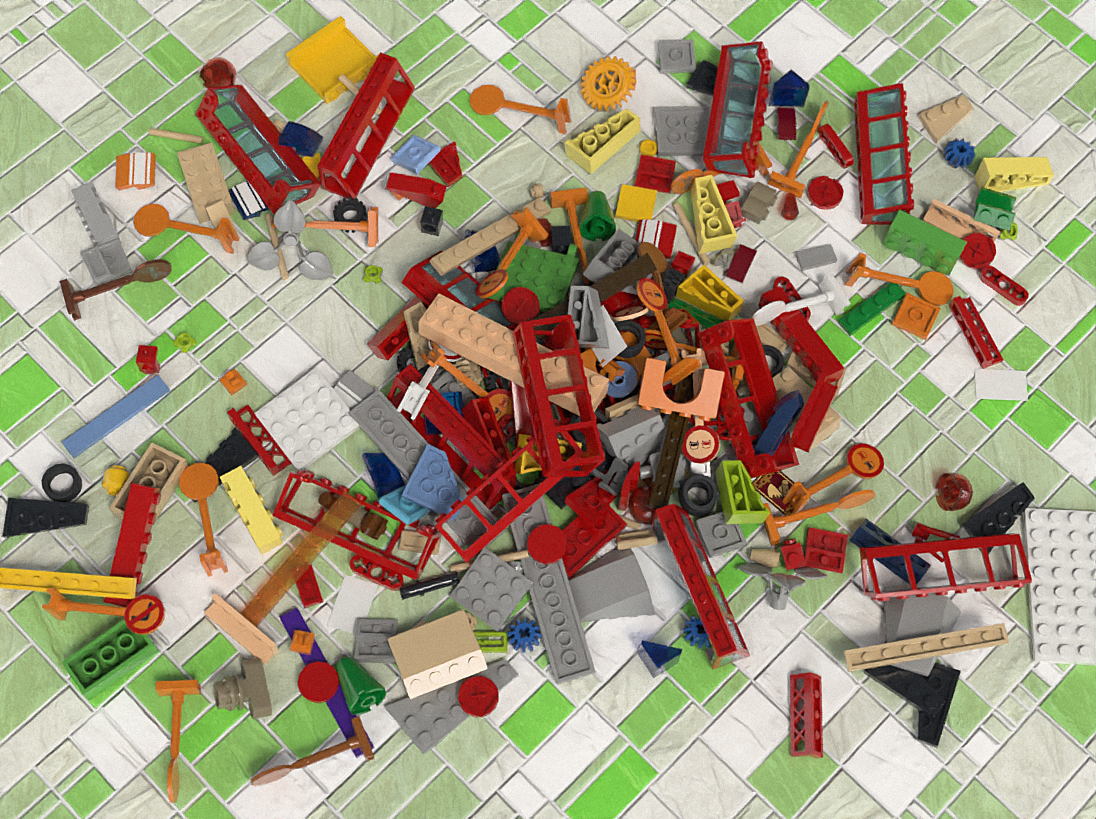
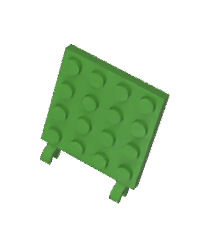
(542, 272)

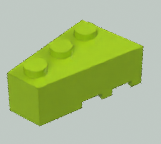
(738, 497)

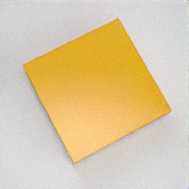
(635, 203)

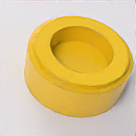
(648, 148)

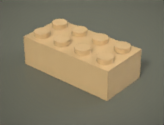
(204, 179)
(789, 381)
(156, 469)

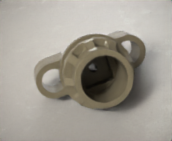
(252, 689)

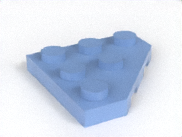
(433, 483)

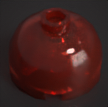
(218, 72)
(954, 491)
(638, 508)

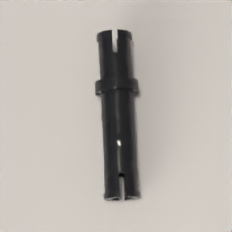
(421, 588)

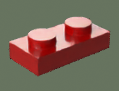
(309, 588)

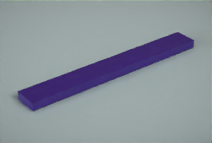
(337, 705)

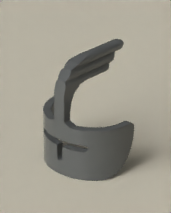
(620, 468)

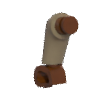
(369, 523)

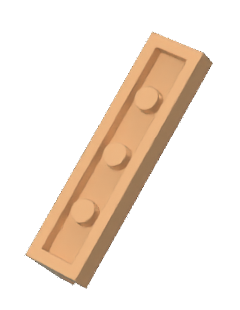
(958, 227)
(241, 629)

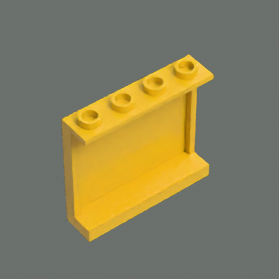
(328, 56)

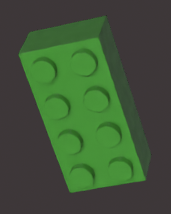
(924, 243)
(108, 659)

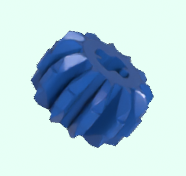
(959, 153)
(522, 628)
(691, 631)

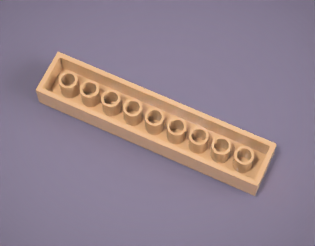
(495, 350)

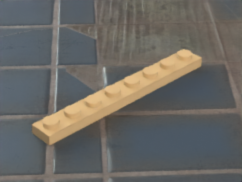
(485, 239)
(926, 647)

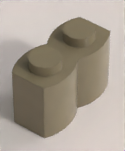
(758, 202)

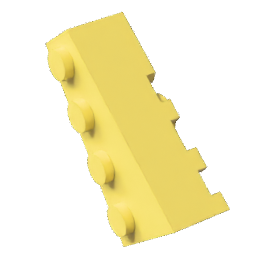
(603, 141)
(1013, 173)
(711, 218)
(251, 510)

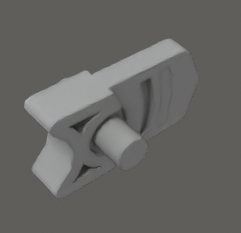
(725, 258)

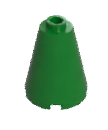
(597, 218)
(359, 686)

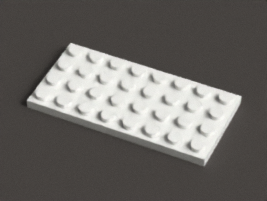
(1063, 585)

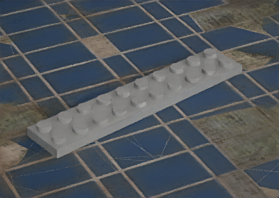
(404, 449)
(552, 598)

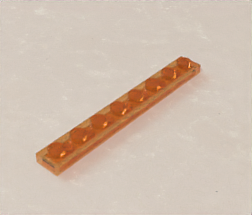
(300, 559)

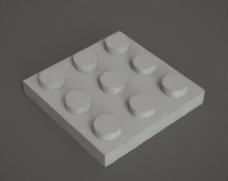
(681, 130)
(491, 589)

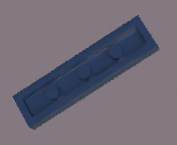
(871, 535)

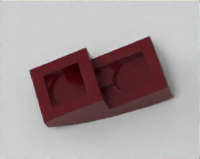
(786, 123)
(741, 263)

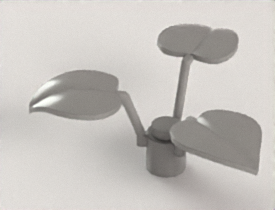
(292, 222)
(787, 582)

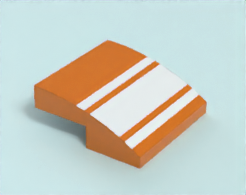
(135, 171)

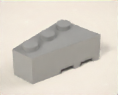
(95, 215)
(587, 317)
(630, 431)

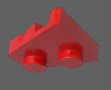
(447, 165)

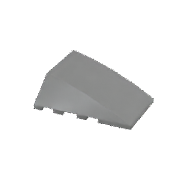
(612, 588)
(917, 619)

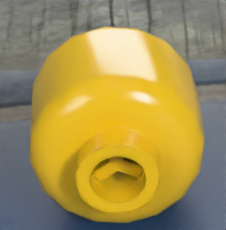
(114, 479)

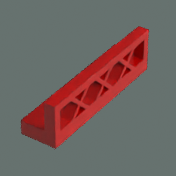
(973, 334)
(813, 414)
(254, 440)
(810, 713)

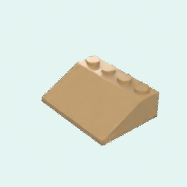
(437, 653)

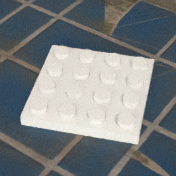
(307, 419)

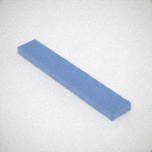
(115, 416)

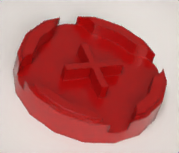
(825, 193)
(978, 251)
(520, 305)
(547, 544)
(318, 682)
(478, 696)

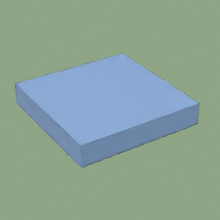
(415, 154)

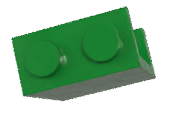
(994, 208)

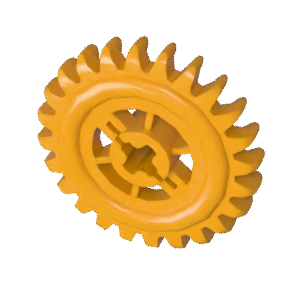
(616, 91)

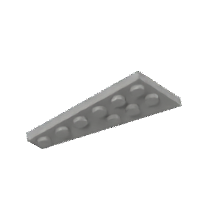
(438, 713)

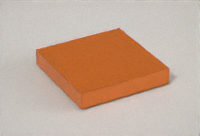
(916, 316)

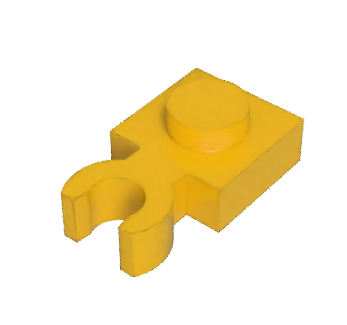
(312, 163)

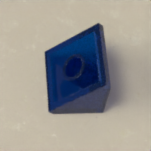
(789, 91)
(485, 261)
(382, 473)
(658, 657)

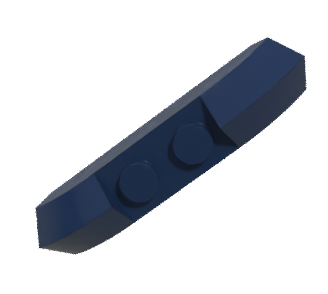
(779, 424)

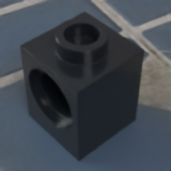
(431, 221)
(560, 239)

